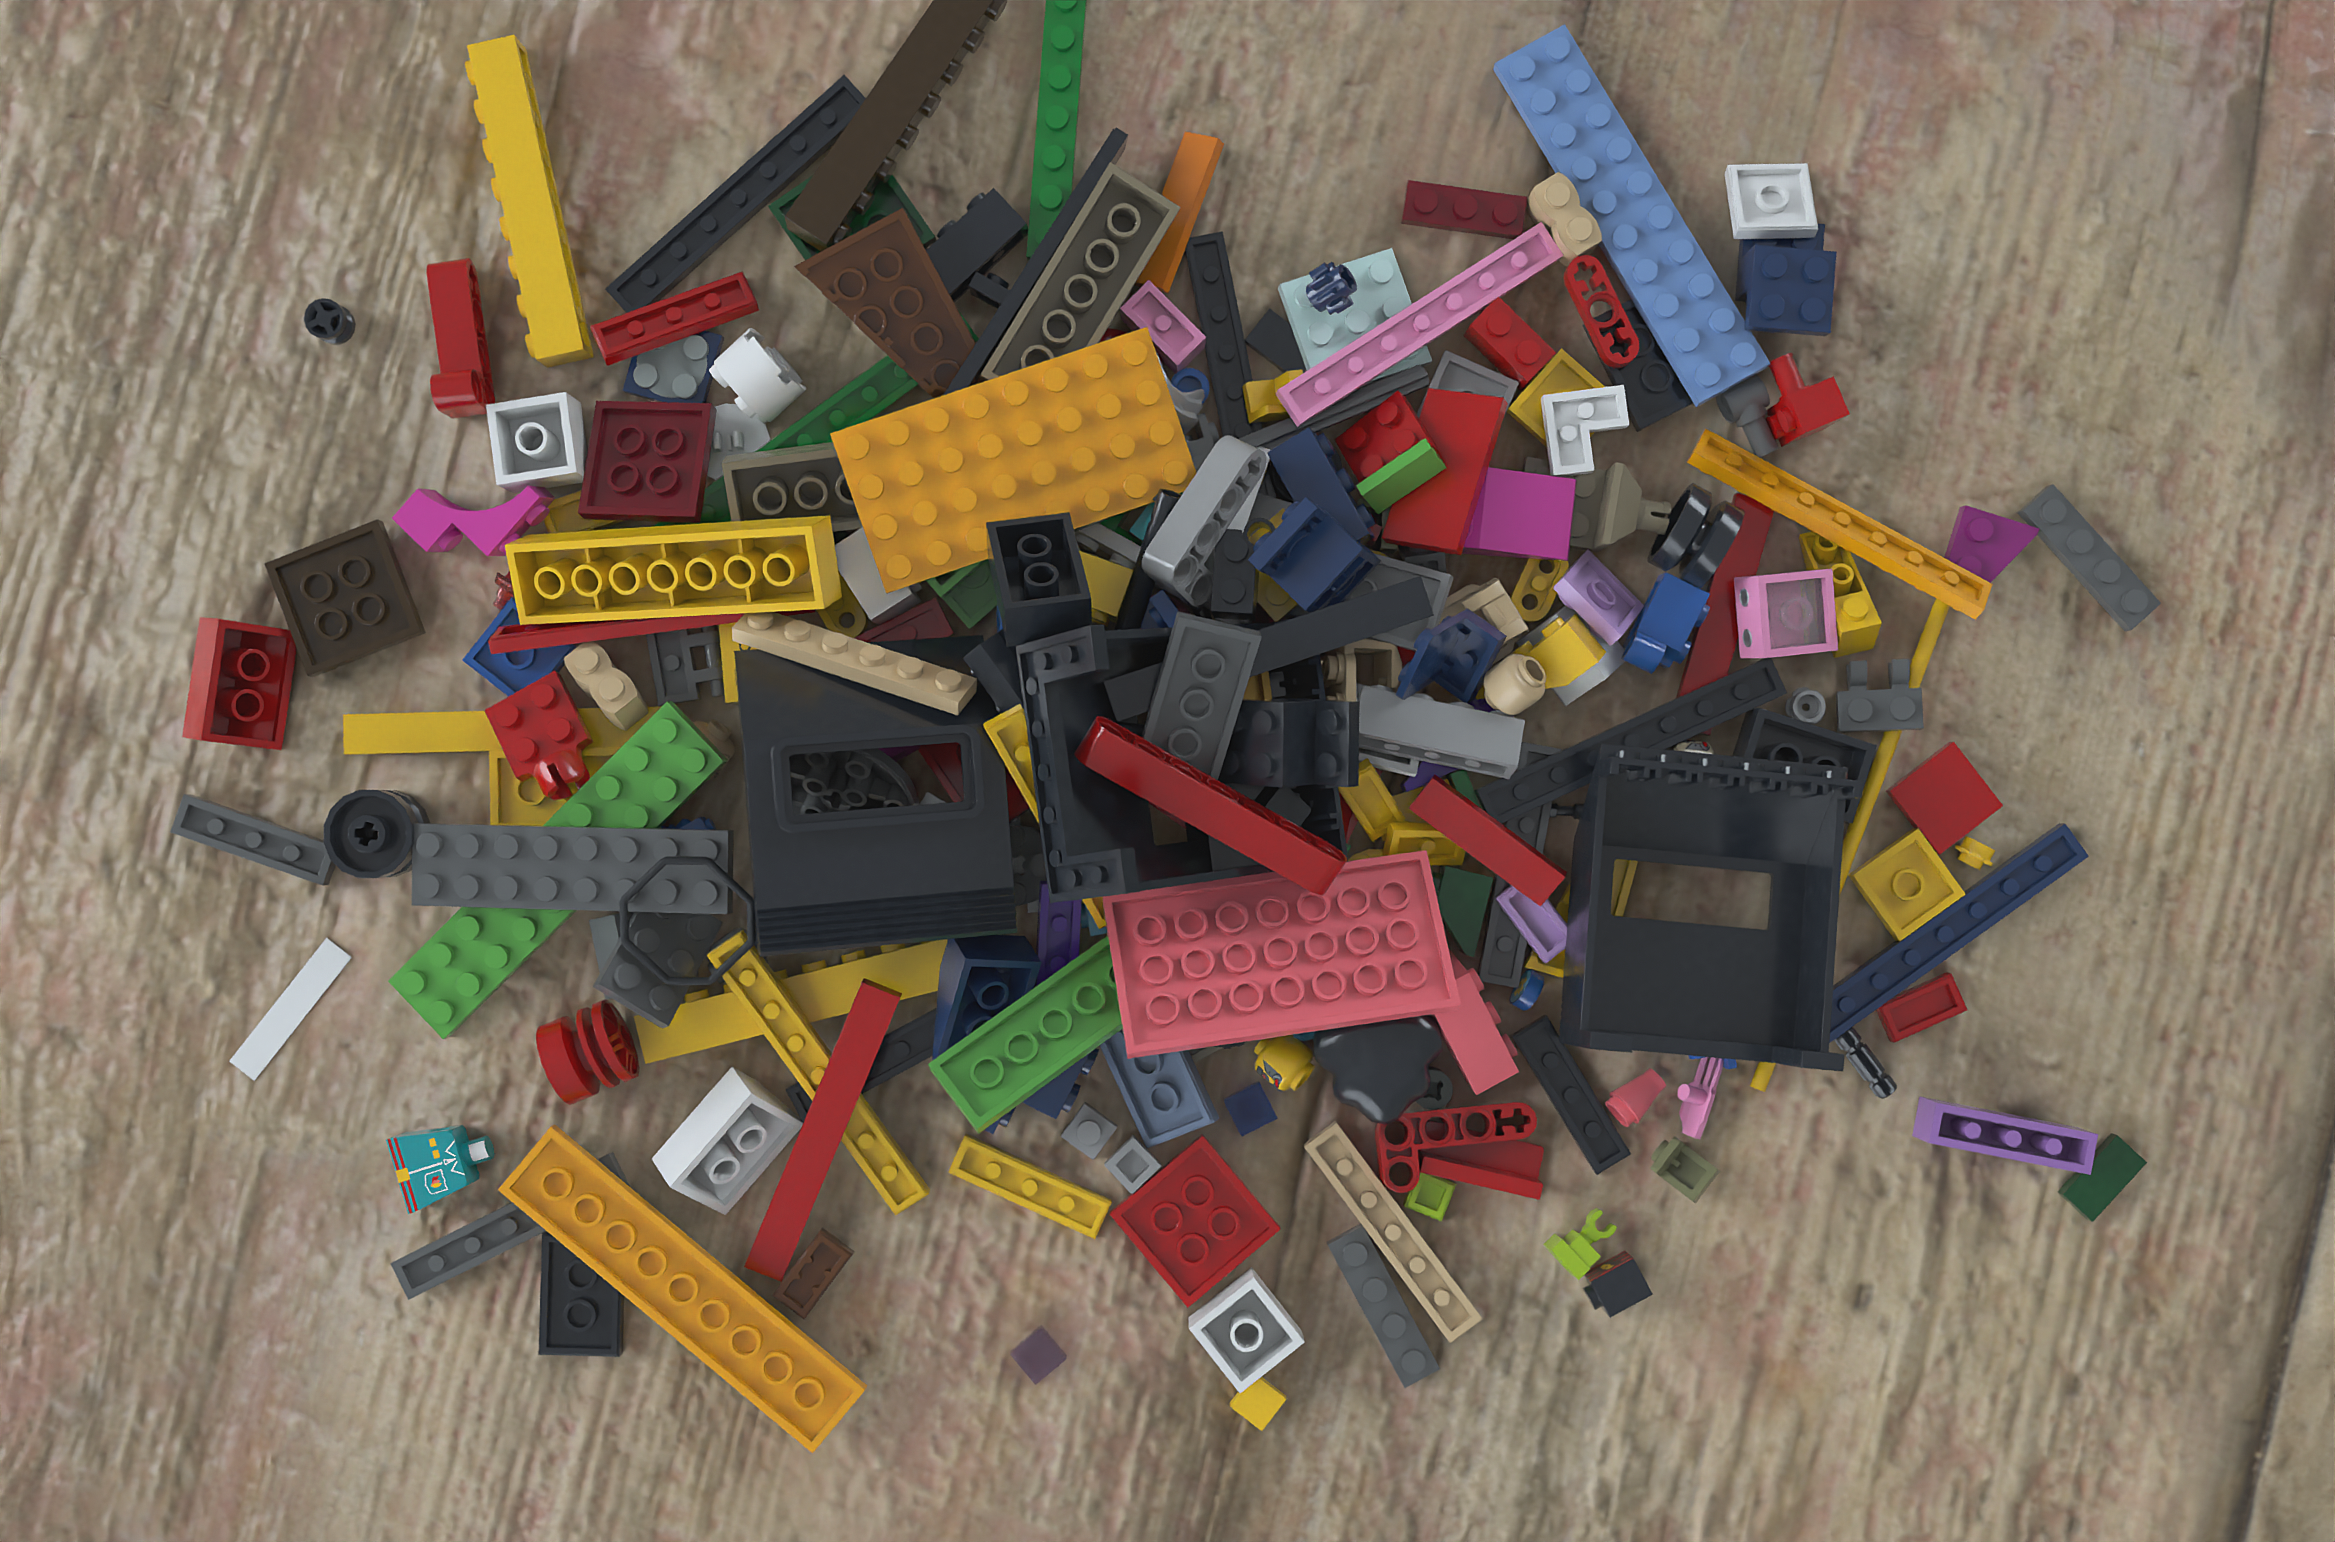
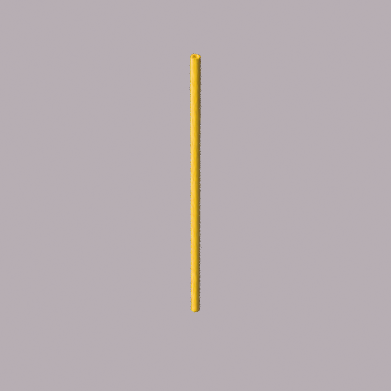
(1875, 778)

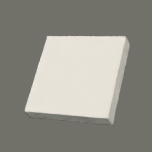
(1771, 201)

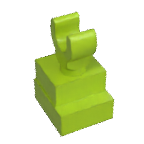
(1575, 1249)

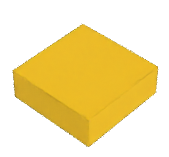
(1258, 1403)

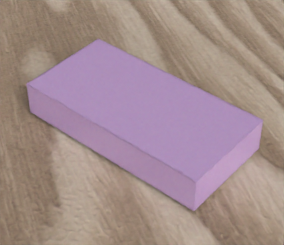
(1539, 925)

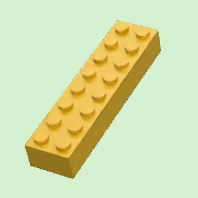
(675, 570)

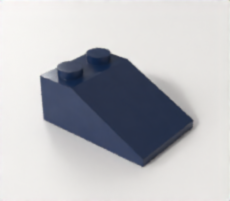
(978, 982)

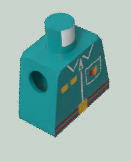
(436, 1163)

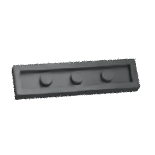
(2089, 558)
(253, 839)
(1383, 1305)

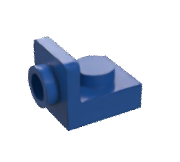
(1159, 612)

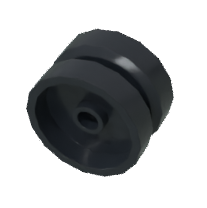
(1696, 536)
(353, 830)

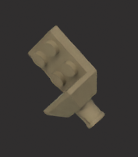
(1607, 506)

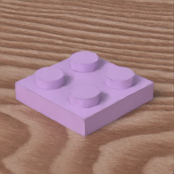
(1598, 598)

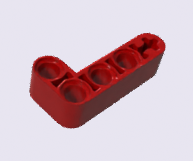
(461, 340)
(1454, 1135)

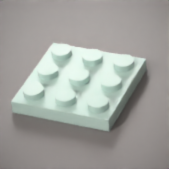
(1377, 298)

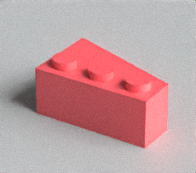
(1472, 1034)

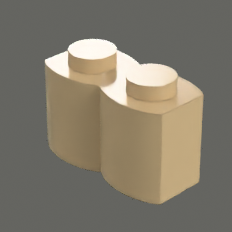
(1559, 209)
(606, 685)

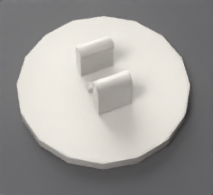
(734, 435)

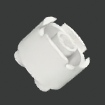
(758, 376)

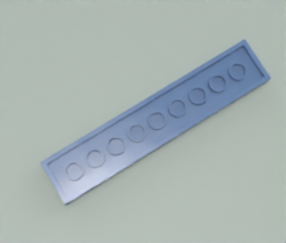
(1636, 217)

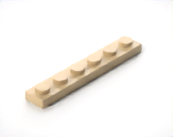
(856, 660)
(1392, 1231)

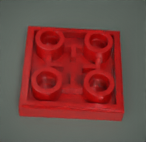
(1944, 797)

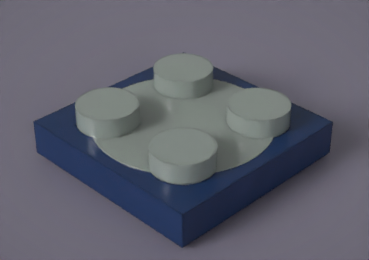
(675, 370)

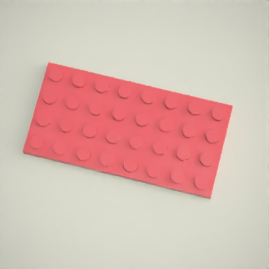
(1275, 959)

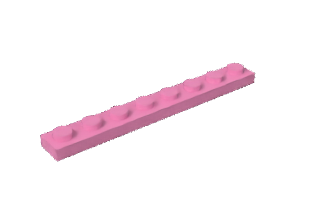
(1418, 324)

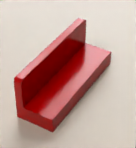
(1499, 1165)

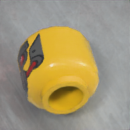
(1284, 1062)

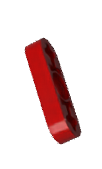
(1579, 288)

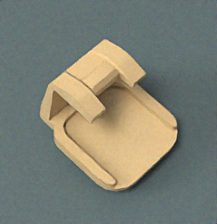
(1494, 606)
(1340, 667)

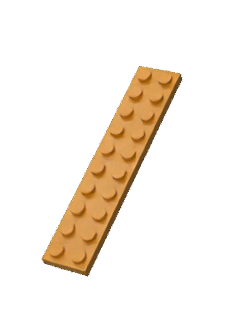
(683, 1288)

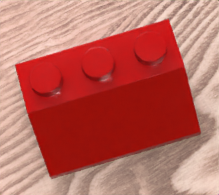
(240, 684)

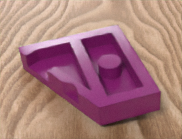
(1986, 541)

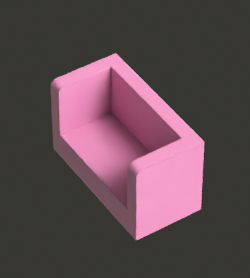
(1171, 331)

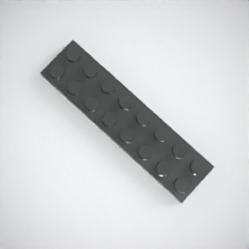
(568, 867)

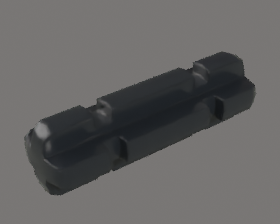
(1866, 1063)

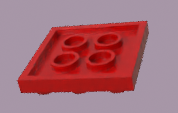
(1195, 1220)

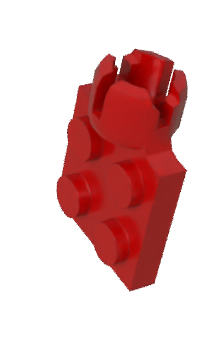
(543, 735)

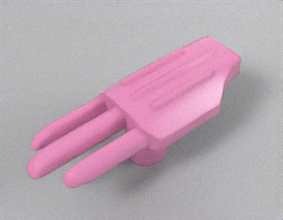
(1699, 1096)

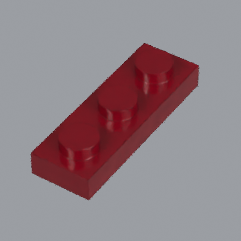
(1464, 210)

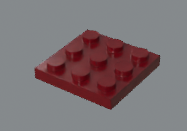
(647, 461)

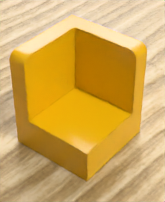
(1262, 401)

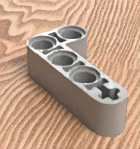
(1201, 518)

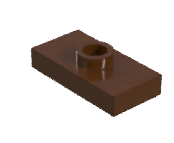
(813, 1273)

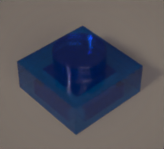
(1250, 1108)

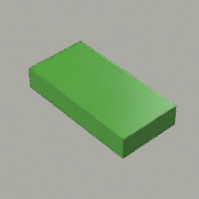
(1401, 476)

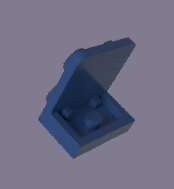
(1453, 656)

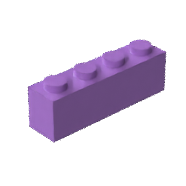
(2005, 1135)

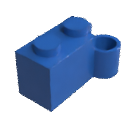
(1665, 624)

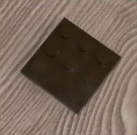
(345, 598)

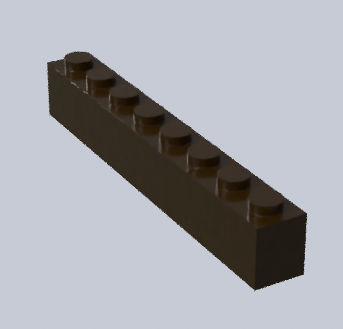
(889, 119)

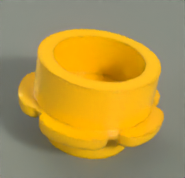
(1974, 853)

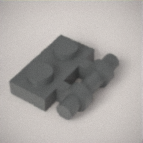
(675, 665)

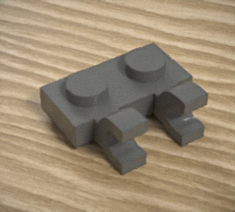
(1879, 710)

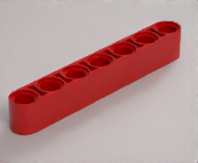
(1210, 805)

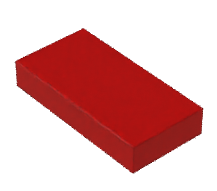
(1921, 1007)

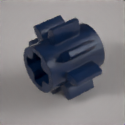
(1331, 288)

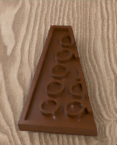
(896, 299)

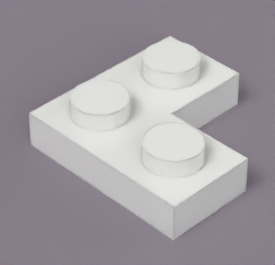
(1571, 418)

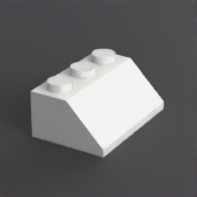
(727, 1142)

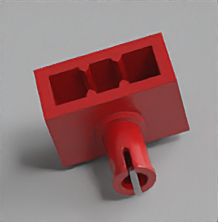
(1802, 408)

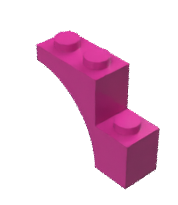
(438, 522)

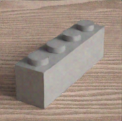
(1439, 732)

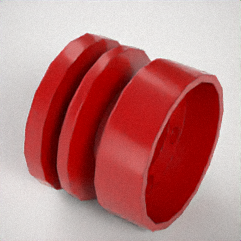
(587, 1052)

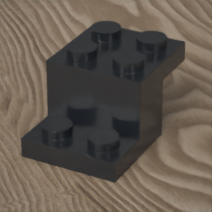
(1294, 743)

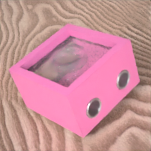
(1786, 614)

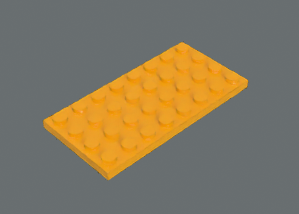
(1053, 438)

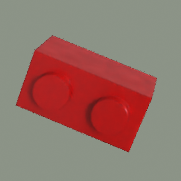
(1509, 343)

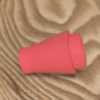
(1634, 1098)

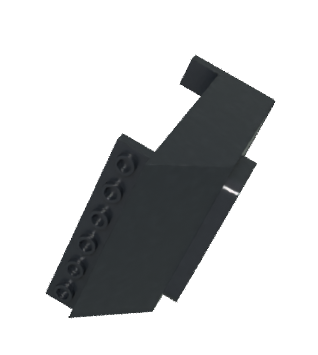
(1093, 829)
(876, 870)
(1695, 983)

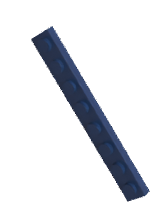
(1954, 927)

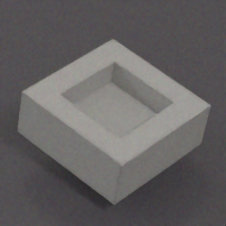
(1089, 1130)
(1132, 1164)

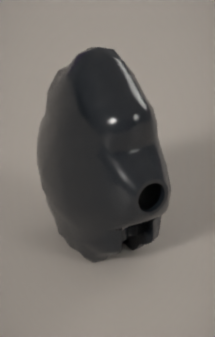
(1380, 1064)

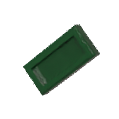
(2111, 1171)

